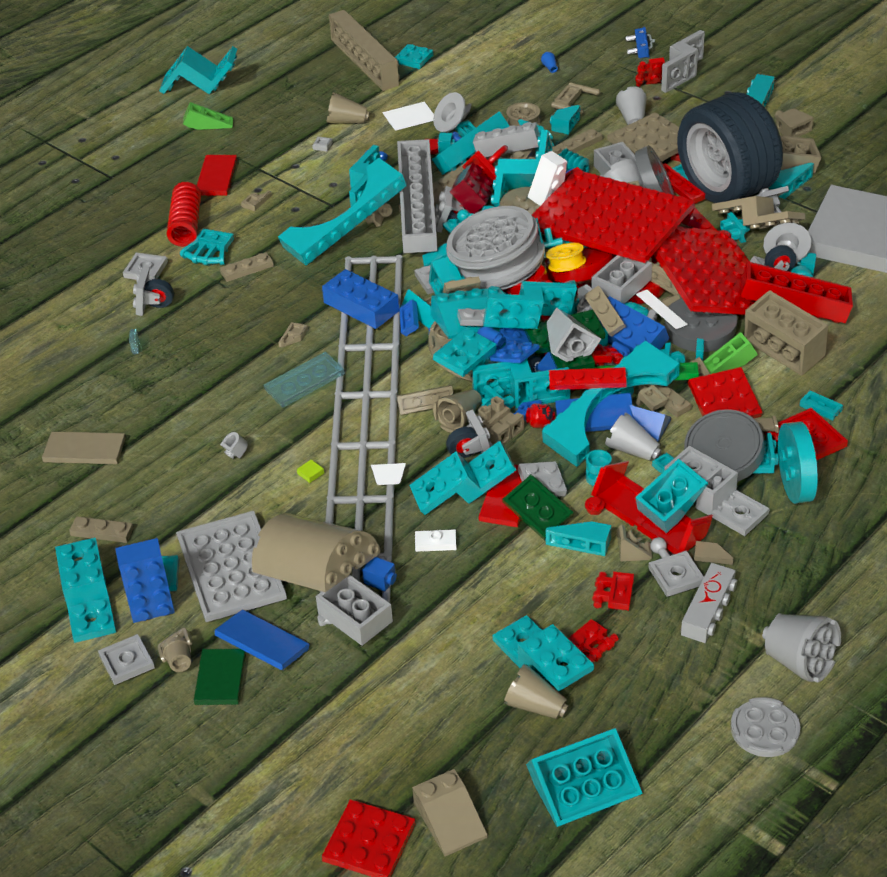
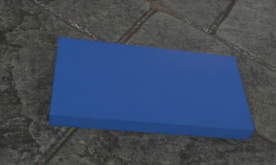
(605, 413)
(262, 639)

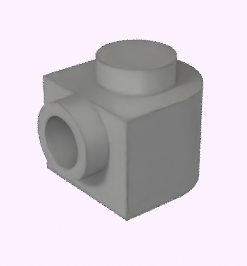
(234, 445)

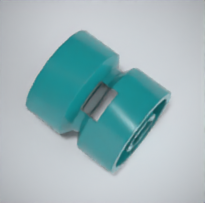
(594, 461)

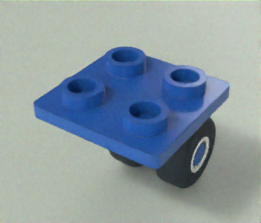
(517, 353)

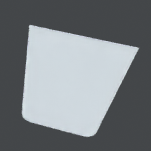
(388, 473)

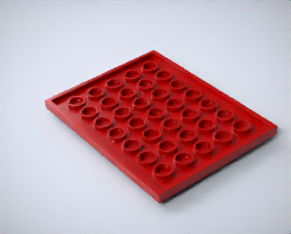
(612, 215)
(705, 269)

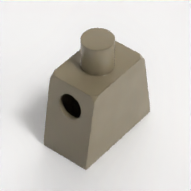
(793, 122)

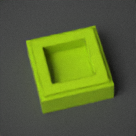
(310, 471)

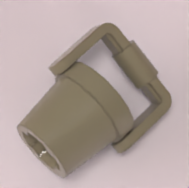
(177, 650)

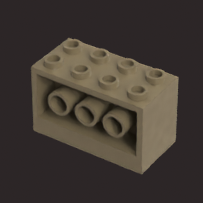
(786, 332)

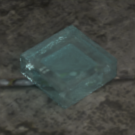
(134, 341)

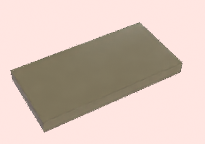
(84, 447)

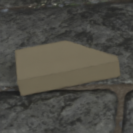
(711, 553)

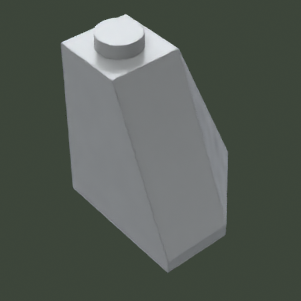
(569, 337)

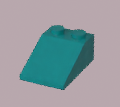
(671, 495)

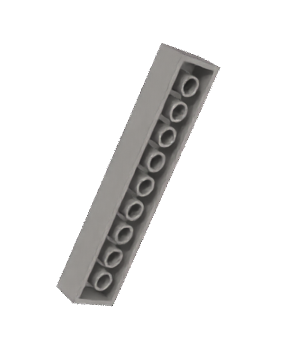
(417, 197)

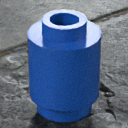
(493, 335)

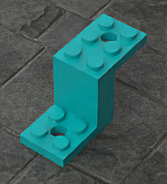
(199, 70)
(518, 172)

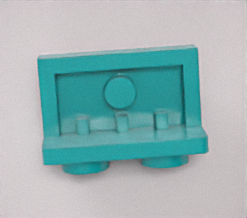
(770, 458)

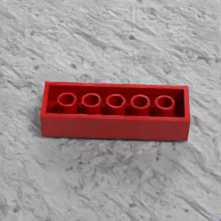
(808, 293)

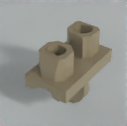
(378, 216)

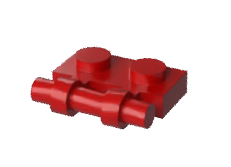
(653, 71)
(606, 354)
(620, 590)
(591, 635)

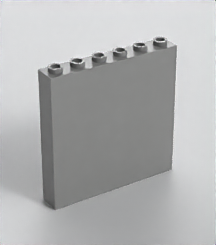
(851, 228)

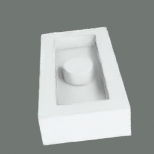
(435, 540)

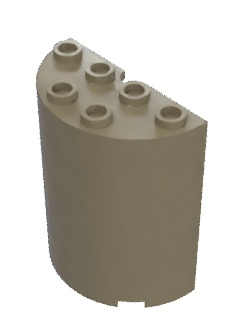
(310, 551)

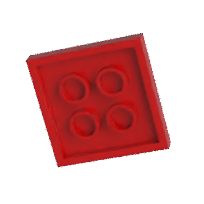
(725, 392)
(823, 435)
(368, 840)

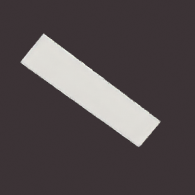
(661, 309)

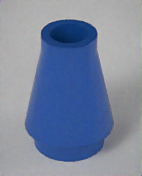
(549, 61)

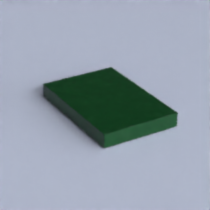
(537, 506)
(219, 677)

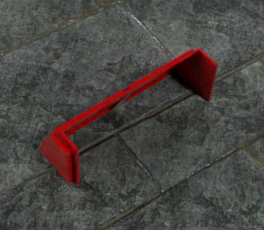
(619, 498)

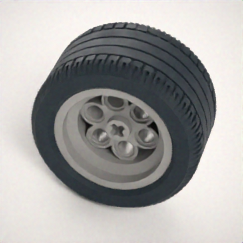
(730, 147)

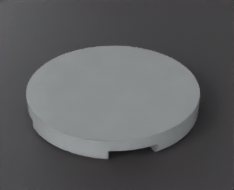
(765, 727)

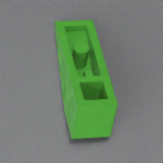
(204, 118)
(731, 355)

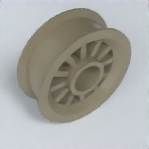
(524, 111)

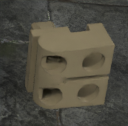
(500, 421)

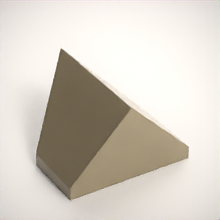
(630, 547)

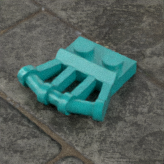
(209, 240)

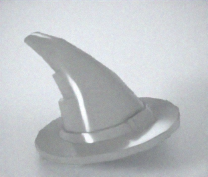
(450, 112)
(791, 235)

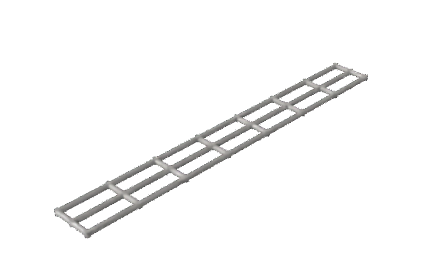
(365, 395)

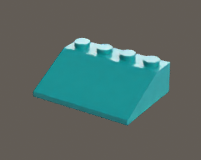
(445, 308)
(584, 777)

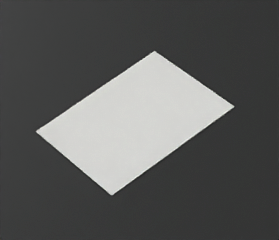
(409, 116)

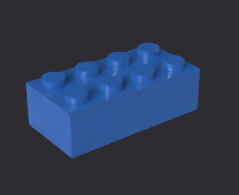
(360, 298)
(637, 329)
(144, 580)

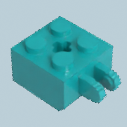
(442, 272)

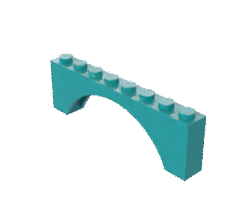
(310, 242)
(567, 431)

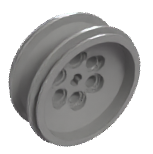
(497, 246)

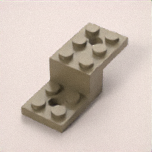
(758, 212)

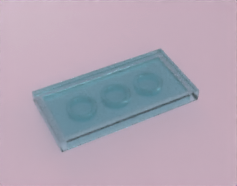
(304, 379)

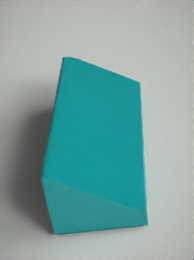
(423, 308)

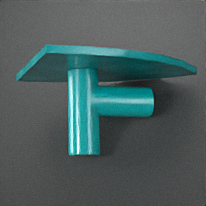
(549, 238)

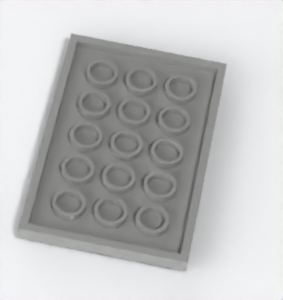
(221, 566)

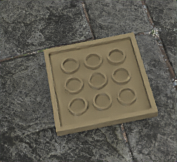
(650, 131)

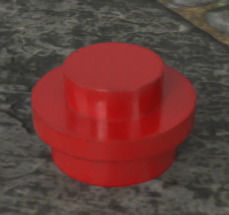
(594, 505)

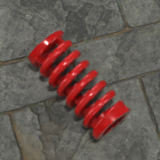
(184, 214)

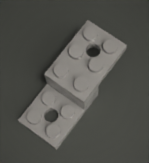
(682, 61)
(720, 494)

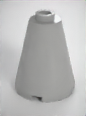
(632, 104)
(633, 439)

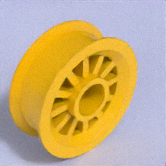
(565, 257)

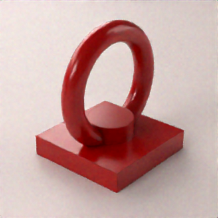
(486, 165)

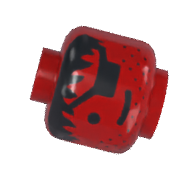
(539, 415)

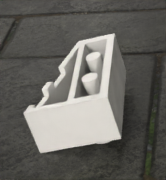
(548, 177)

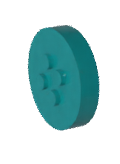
(797, 462)

